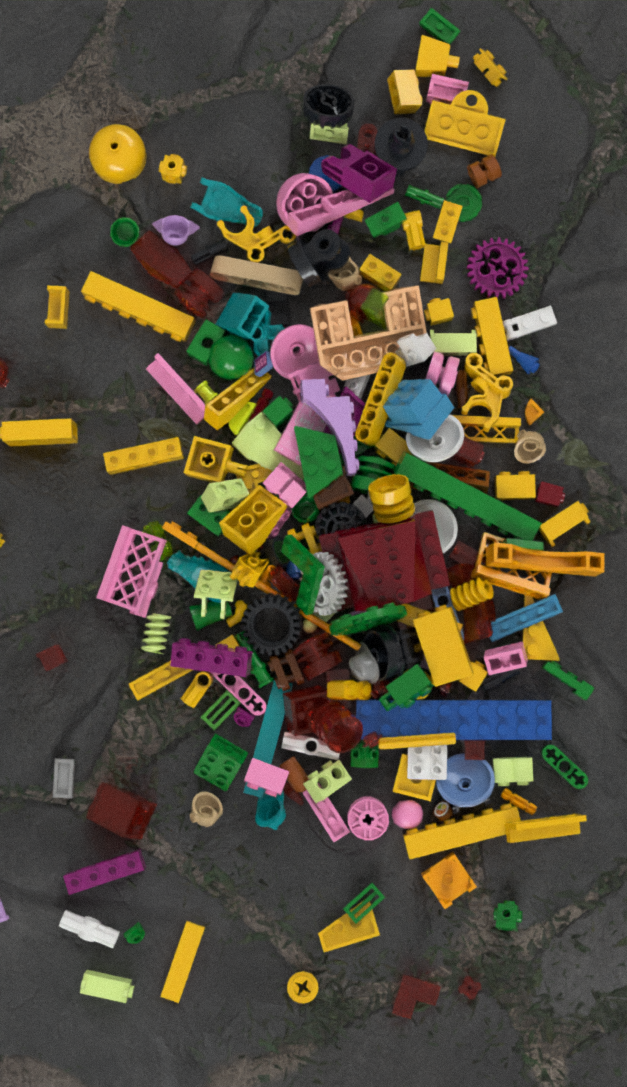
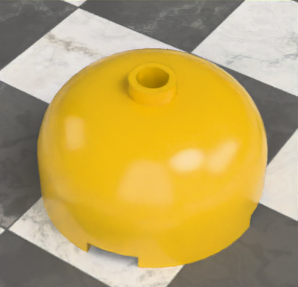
(117, 153)

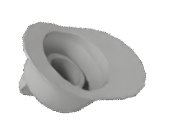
(364, 666)

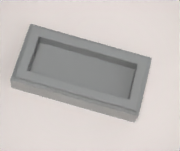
(63, 778)

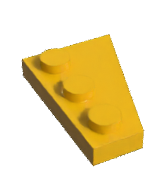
(346, 932)

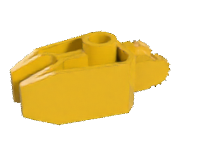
(249, 569)

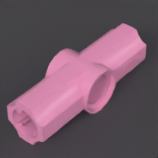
(152, 590)

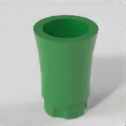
(212, 614)

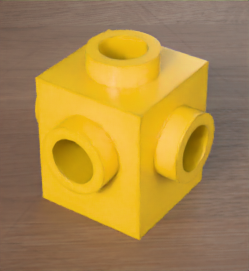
(175, 174)

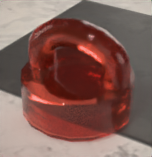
(444, 688)

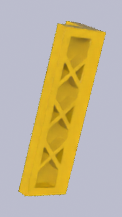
(478, 421)
(543, 827)

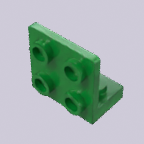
(220, 762)

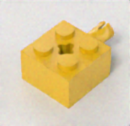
(221, 465)

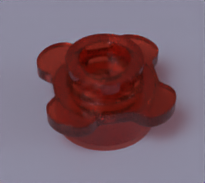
(371, 739)
(463, 989)

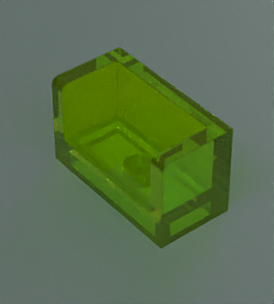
(374, 306)

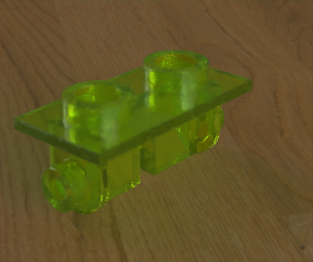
(156, 529)

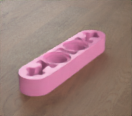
(234, 689)

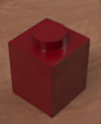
(549, 494)

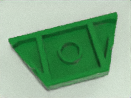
(318, 459)

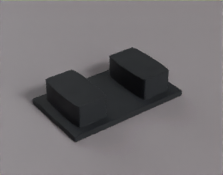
(279, 307)

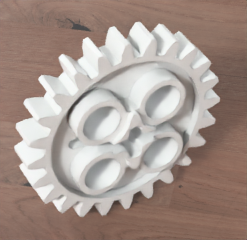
(332, 585)

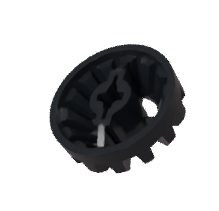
(334, 102)
(337, 509)

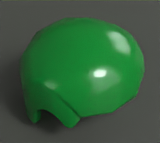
(124, 231)
(305, 510)

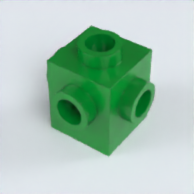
(364, 757)
(508, 923)

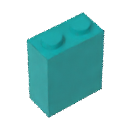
(242, 315)

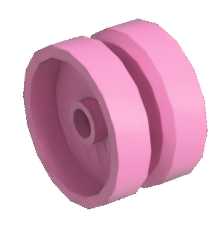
(442, 375)

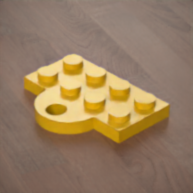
(464, 124)

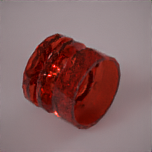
(199, 293)
(317, 655)
(337, 727)

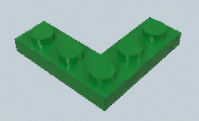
(311, 569)

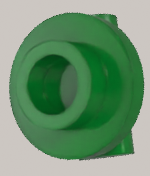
(135, 934)

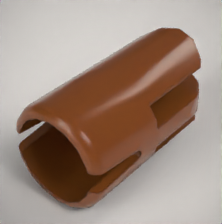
(296, 774)

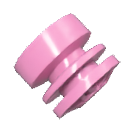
(357, 812)

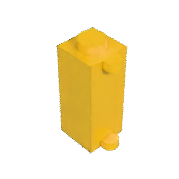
(563, 522)

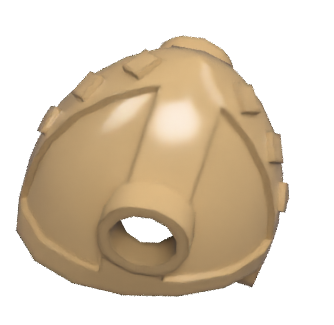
(346, 277)
(528, 446)
(206, 809)

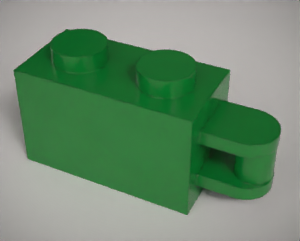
(407, 689)

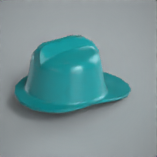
(270, 811)

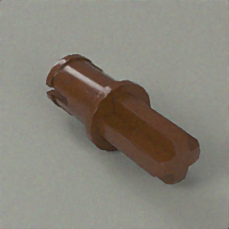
(462, 390)

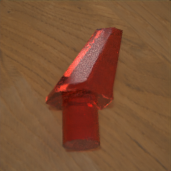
(291, 793)

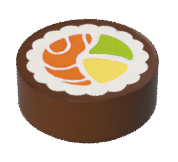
(443, 811)

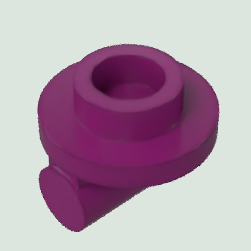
(243, 717)

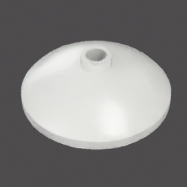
(448, 436)
(445, 521)

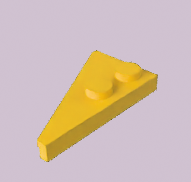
(537, 640)

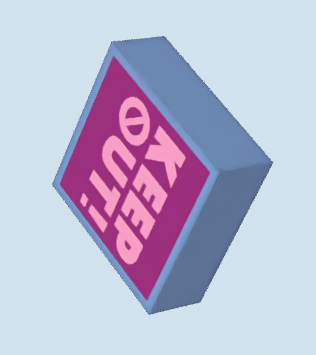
(263, 364)

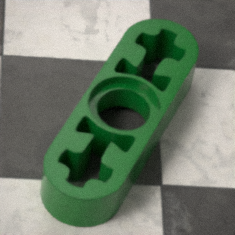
(578, 772)

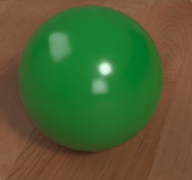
(231, 357)

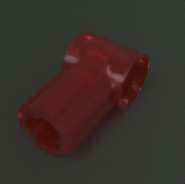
(284, 583)

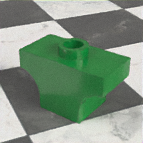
(386, 220)

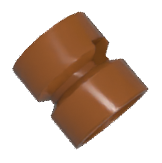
(484, 171)

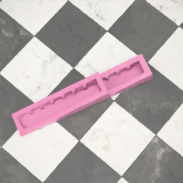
(329, 209)

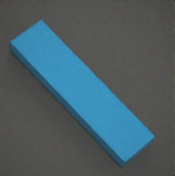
(525, 617)

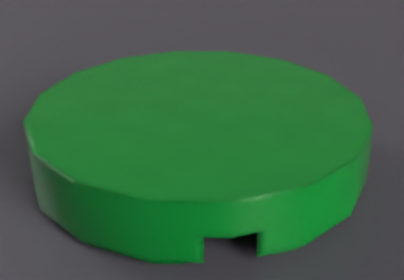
(468, 198)

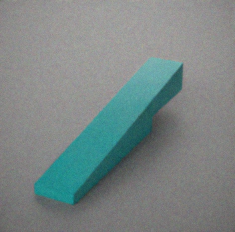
(269, 732)

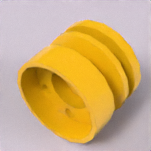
(391, 498)

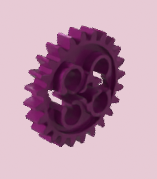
(506, 254)

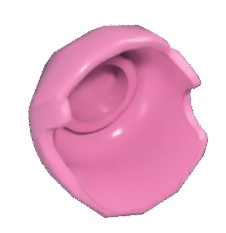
(407, 814)

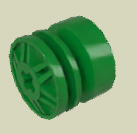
(372, 470)

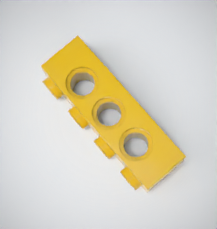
(143, 455)

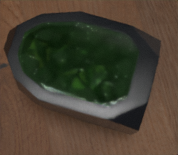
(273, 551)

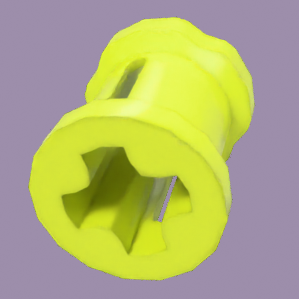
(205, 392)

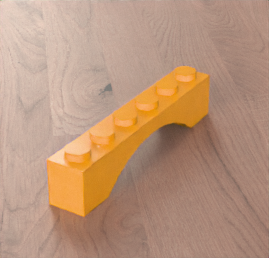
(516, 557)

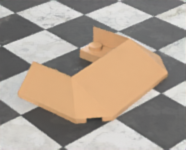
(362, 354)

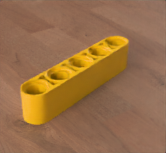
(379, 390)

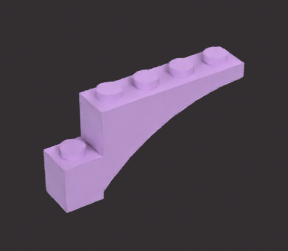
(336, 415)

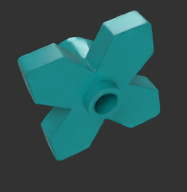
(265, 333)

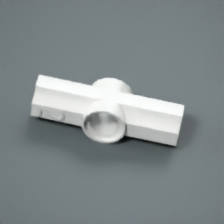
(298, 744)
(89, 929)

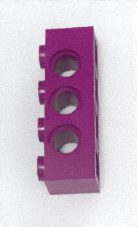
(104, 871)

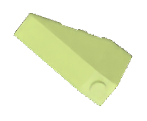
(258, 443)

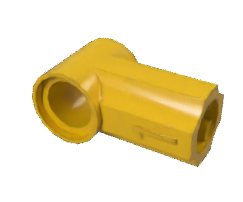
(413, 230)
(196, 690)

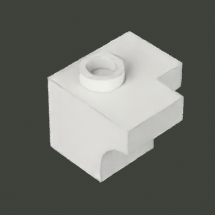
(415, 348)

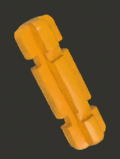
(518, 801)

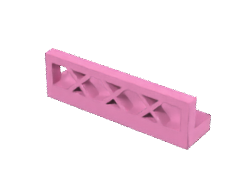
(177, 389)

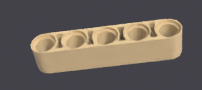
(256, 275)

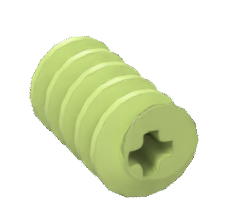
(155, 633)

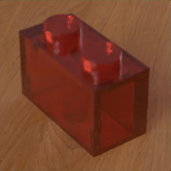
(469, 453)

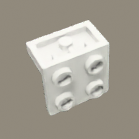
(427, 762)

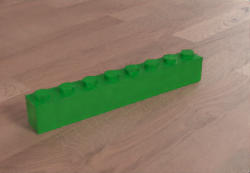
(467, 497)

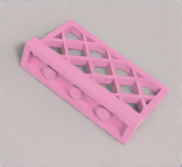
(119, 561)

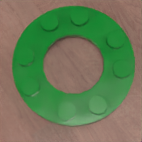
(368, 620)

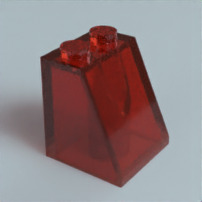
(121, 811)

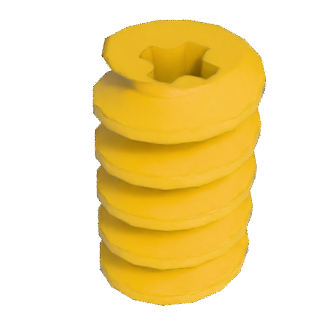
(471, 593)

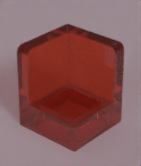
(52, 657)

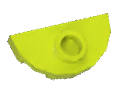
(239, 421)

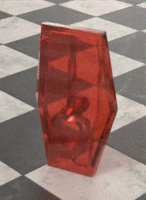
(161, 259)

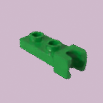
(581, 688)

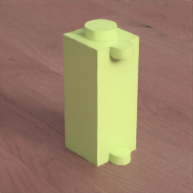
(454, 343)
(106, 986)

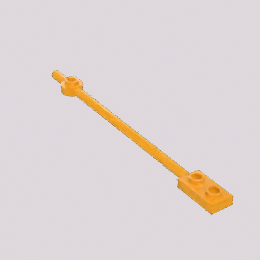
(190, 539)

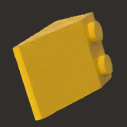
(253, 519)

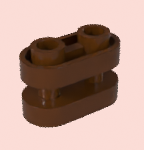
(282, 681)

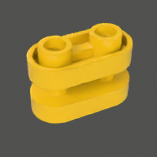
(308, 533)

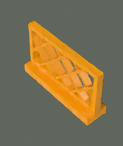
(506, 580)

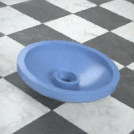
(462, 772)

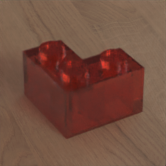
(300, 706)

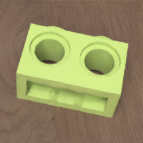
(328, 782)

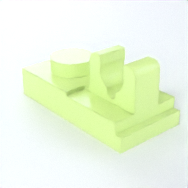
(335, 135)

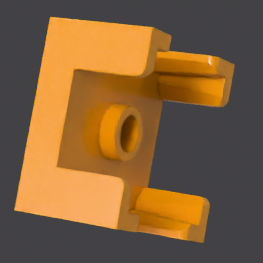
(448, 879)

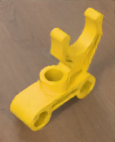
(250, 241)
(491, 387)

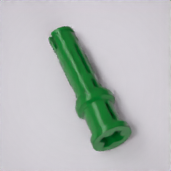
(258, 667)

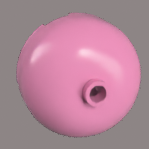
(299, 193)

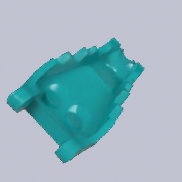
(224, 204)
(190, 568)

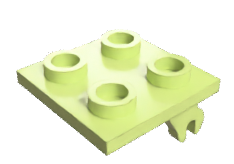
(215, 585)

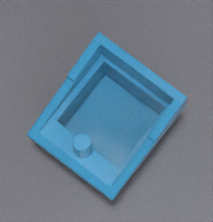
(417, 408)

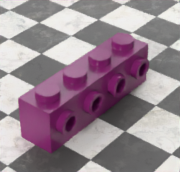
(211, 658)

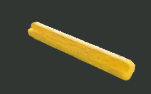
(417, 740)

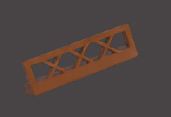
(469, 478)

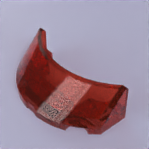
(479, 616)

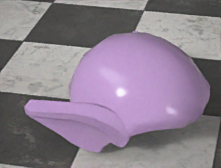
(175, 229)

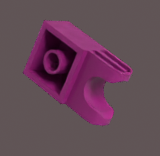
(360, 172)

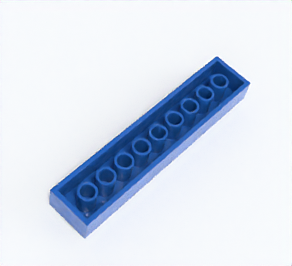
(464, 717)

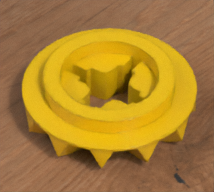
(293, 988)

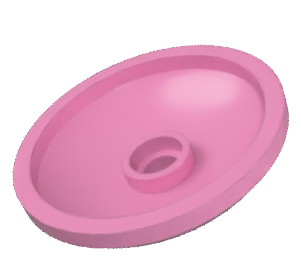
(282, 353)

